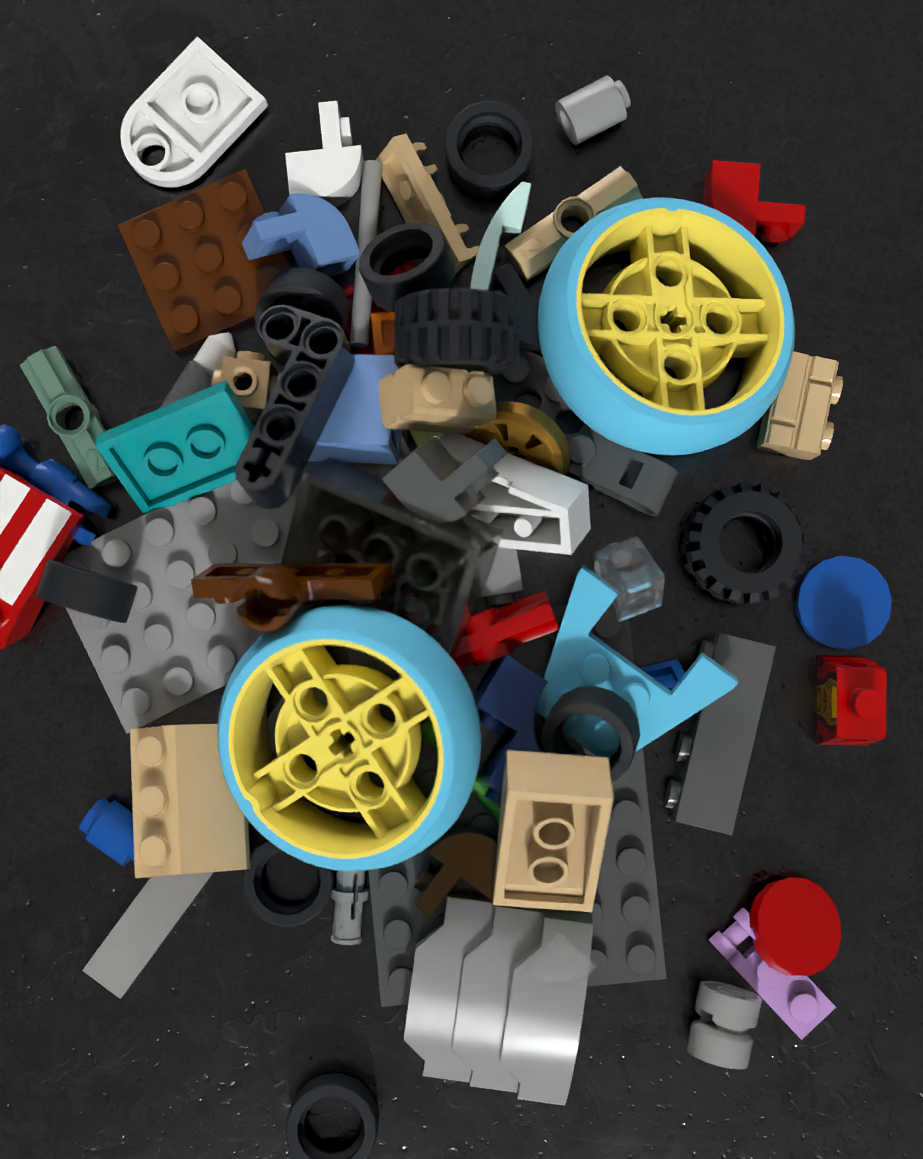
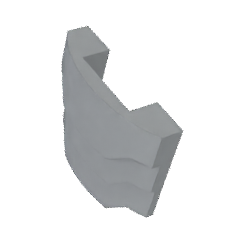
(485, 1016)

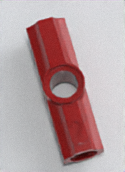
(497, 631)

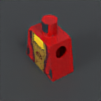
(850, 700)

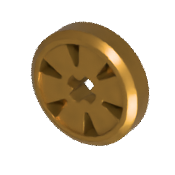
(528, 431)

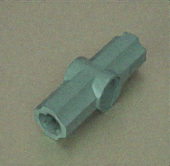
(60, 393)

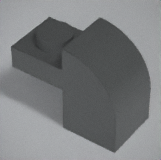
(437, 485)

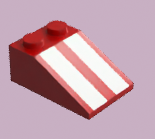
(31, 532)

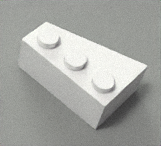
(528, 502)

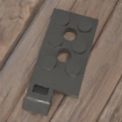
(609, 467)

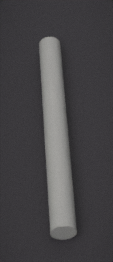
(366, 233)

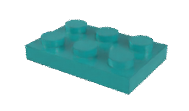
(179, 448)

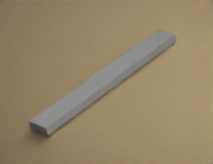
(154, 913)

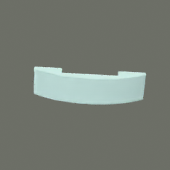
(504, 225)

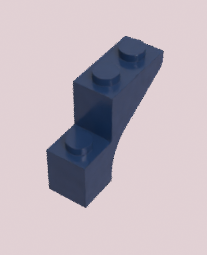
(507, 702)

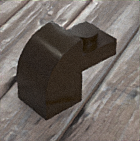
(463, 853)

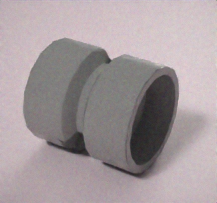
(723, 1025)

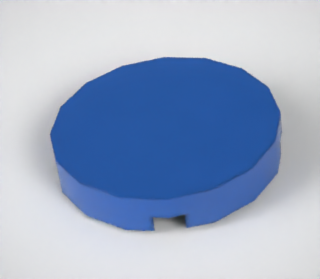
(843, 603)

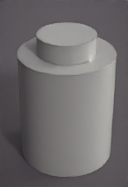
(593, 109)

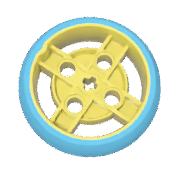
(712, 276)
(272, 788)

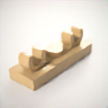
(418, 196)

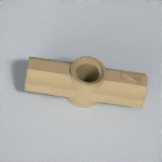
(539, 245)

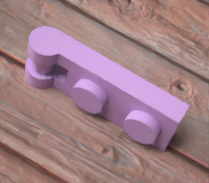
(791, 997)

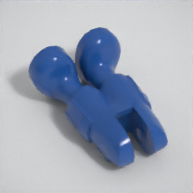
(51, 479)

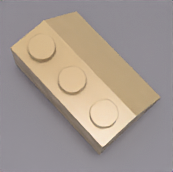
(183, 804)

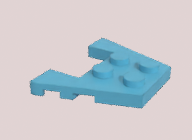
(586, 661)

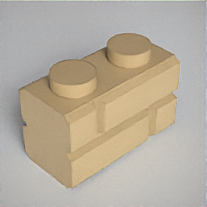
(436, 399)
(799, 414)

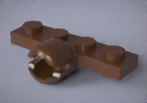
(278, 590)

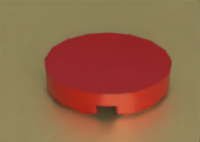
(795, 926)

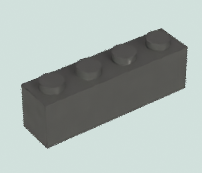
(721, 739)

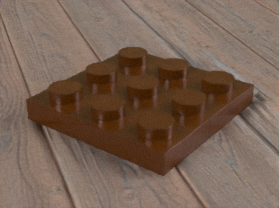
(197, 263)

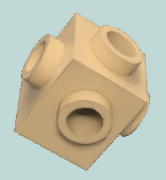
(249, 366)

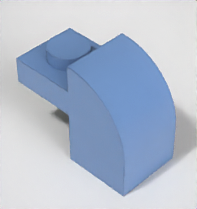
(308, 228)

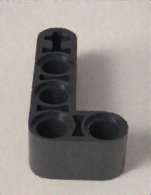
(272, 467)

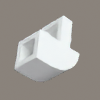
(331, 171)

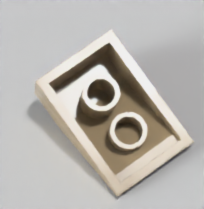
(551, 830)

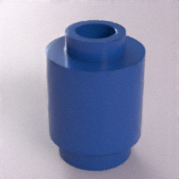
(110, 830)

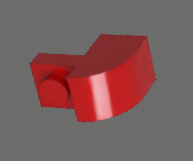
(735, 192)

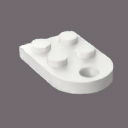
(190, 112)

